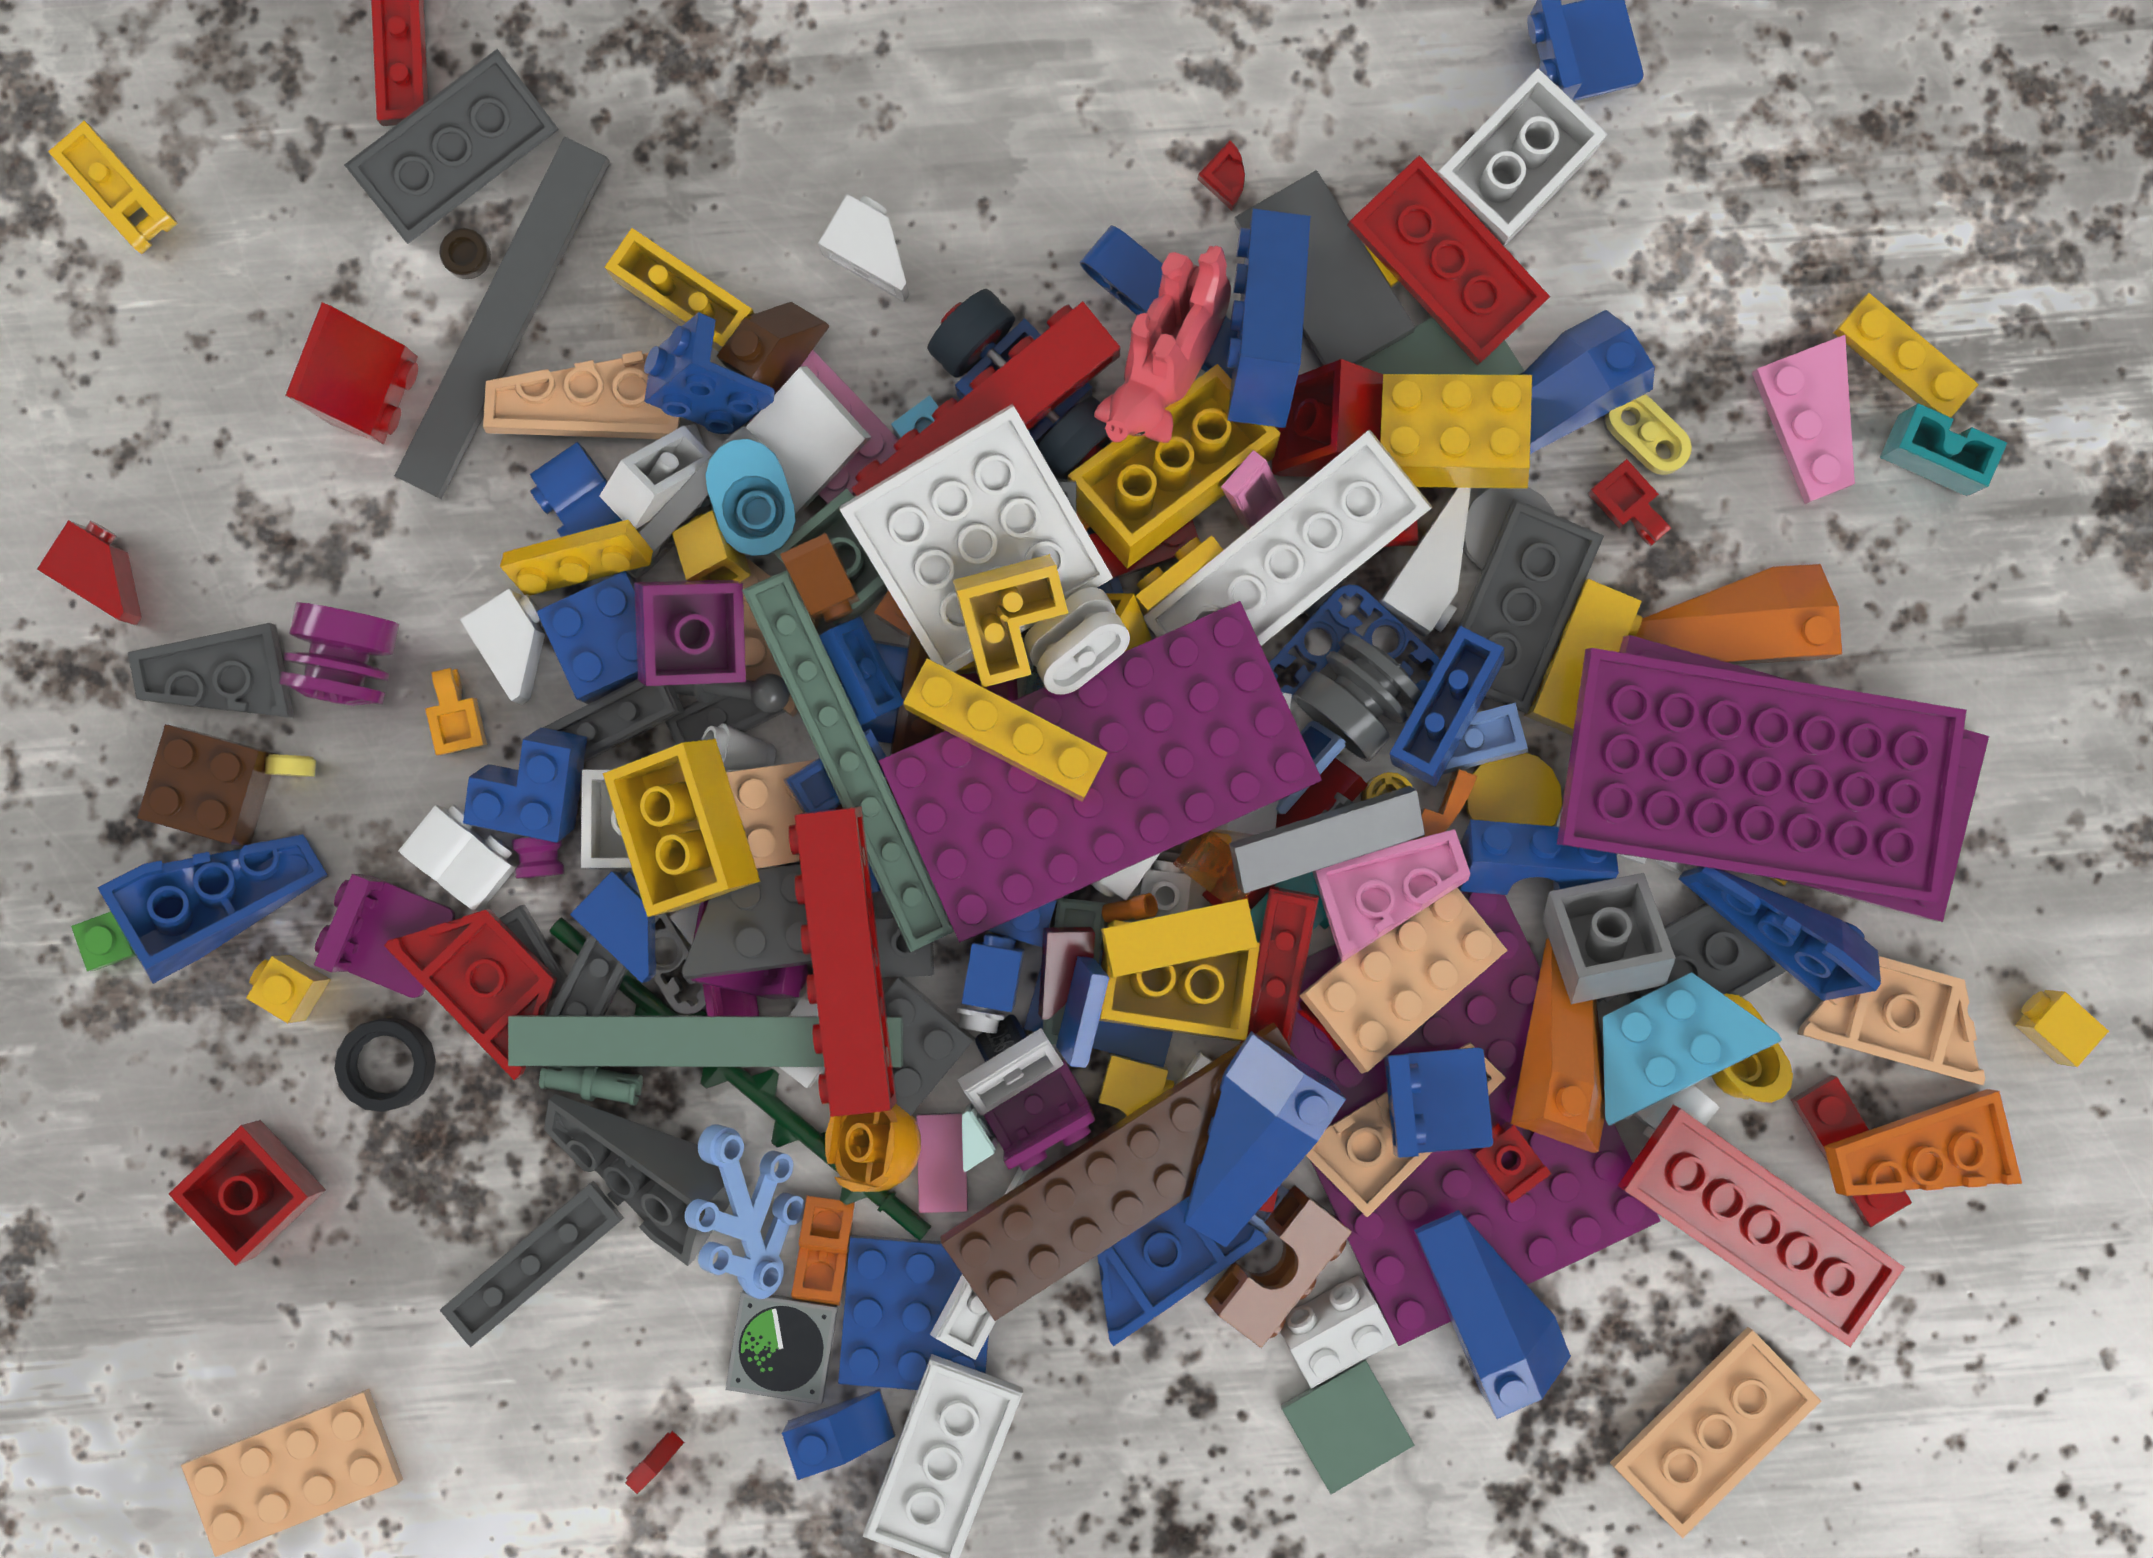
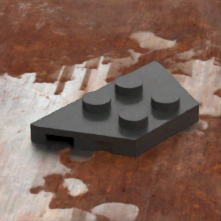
(751, 928)

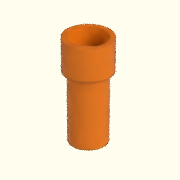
(1137, 907)

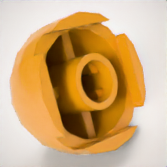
(873, 1149)

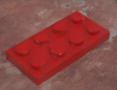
(1448, 260)

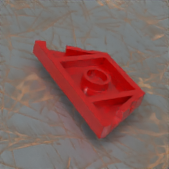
(478, 977)

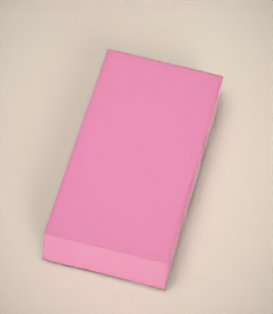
(1252, 490)
(940, 1164)

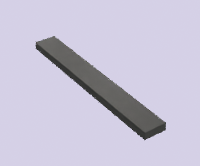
(502, 317)

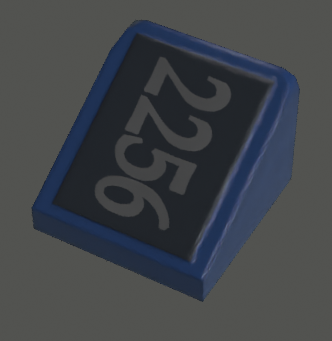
(1008, 1033)

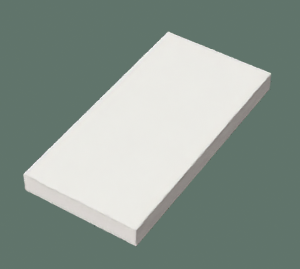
(943, 1460)

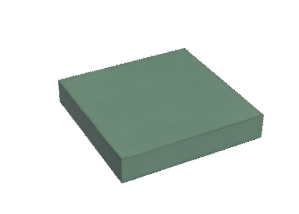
(1347, 1426)

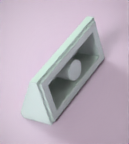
(977, 1138)

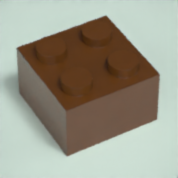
(206, 786)

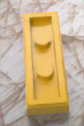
(1179, 938)

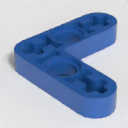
(1330, 621)

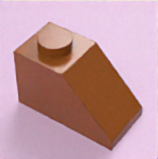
(821, 578)

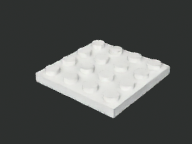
(967, 512)

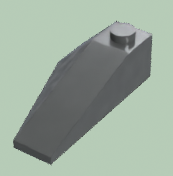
(642, 1167)

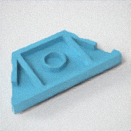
(1673, 1043)

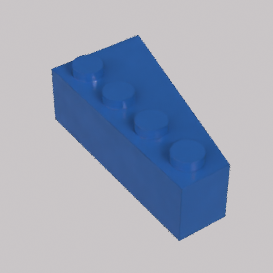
(1268, 317)

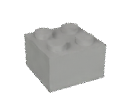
(1608, 938)

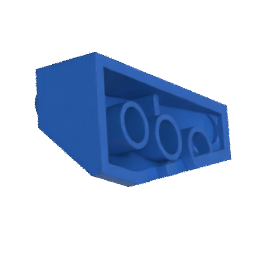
(1809, 944)

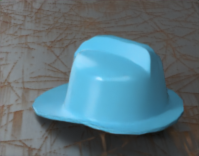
(750, 497)

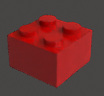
(247, 1192)

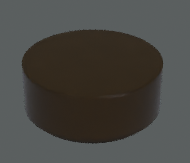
(465, 253)

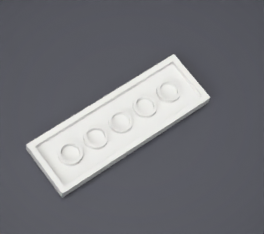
(1302, 544)

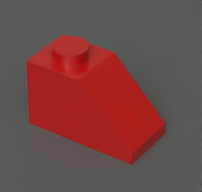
(94, 569)

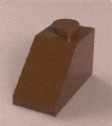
(772, 344)

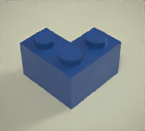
(539, 796)

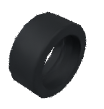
(348, 1074)

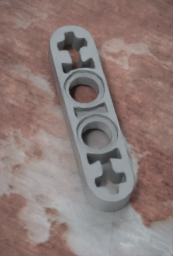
(680, 509)

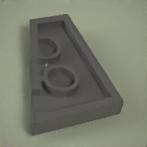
(216, 671)

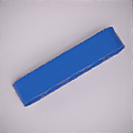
(1135, 281)

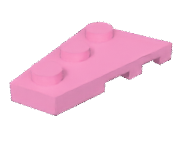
(1812, 416)
(1388, 887)

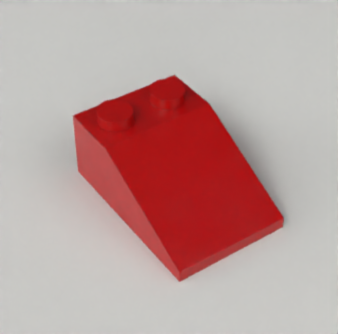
(352, 375)

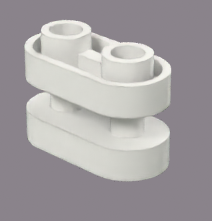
(1077, 644)

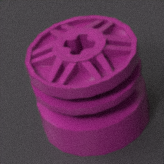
(338, 654)

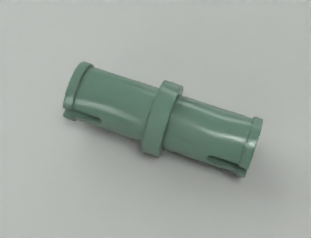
(593, 1082)

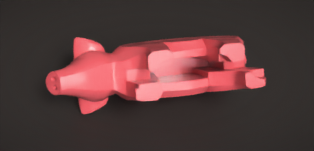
(1168, 346)

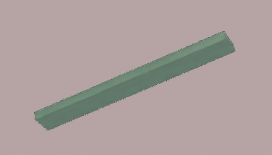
(848, 758)
(672, 1041)

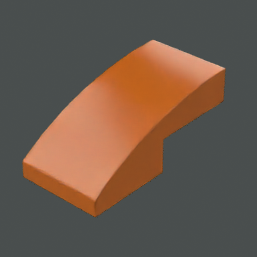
(1454, 798)
(823, 1251)

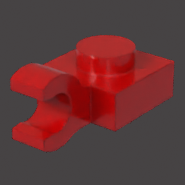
(1626, 497)

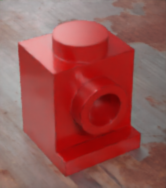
(1522, 1176)

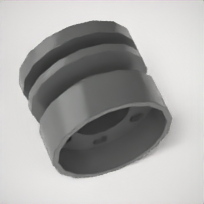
(1365, 689)

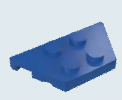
(1161, 1267)

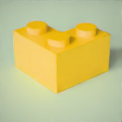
(999, 603)

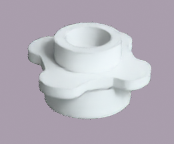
(979, 1018)

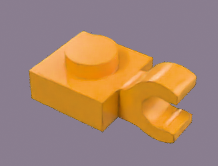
(454, 722)

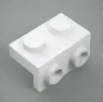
(1336, 1331)

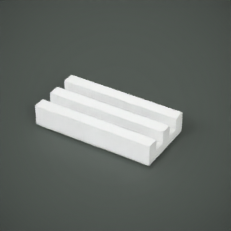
(1010, 1072)

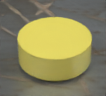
(290, 765)

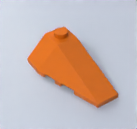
(1758, 619)
(1561, 1065)

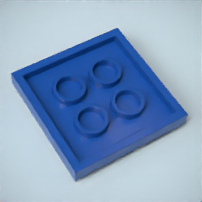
(891, 1308)

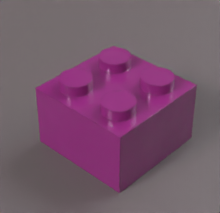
(690, 632)

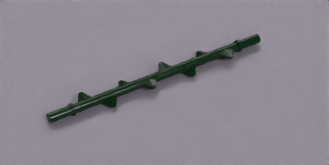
(760, 1090)

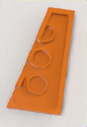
(1931, 1150)

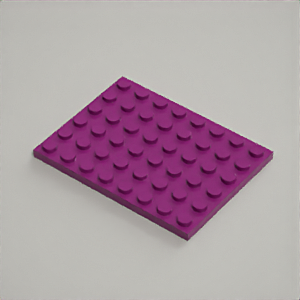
(1538, 1234)

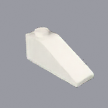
(1431, 574)

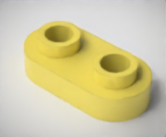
(1651, 428)

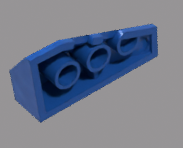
(1586, 377)
(198, 903)
(1262, 1129)
(1497, 1318)

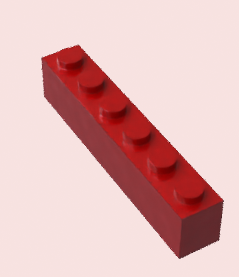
(1033, 380)
(844, 961)

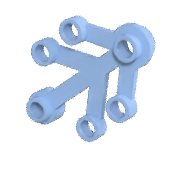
(761, 1268)

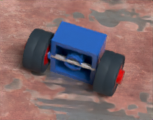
(977, 337)

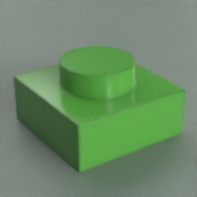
(101, 942)

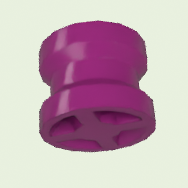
(537, 858)

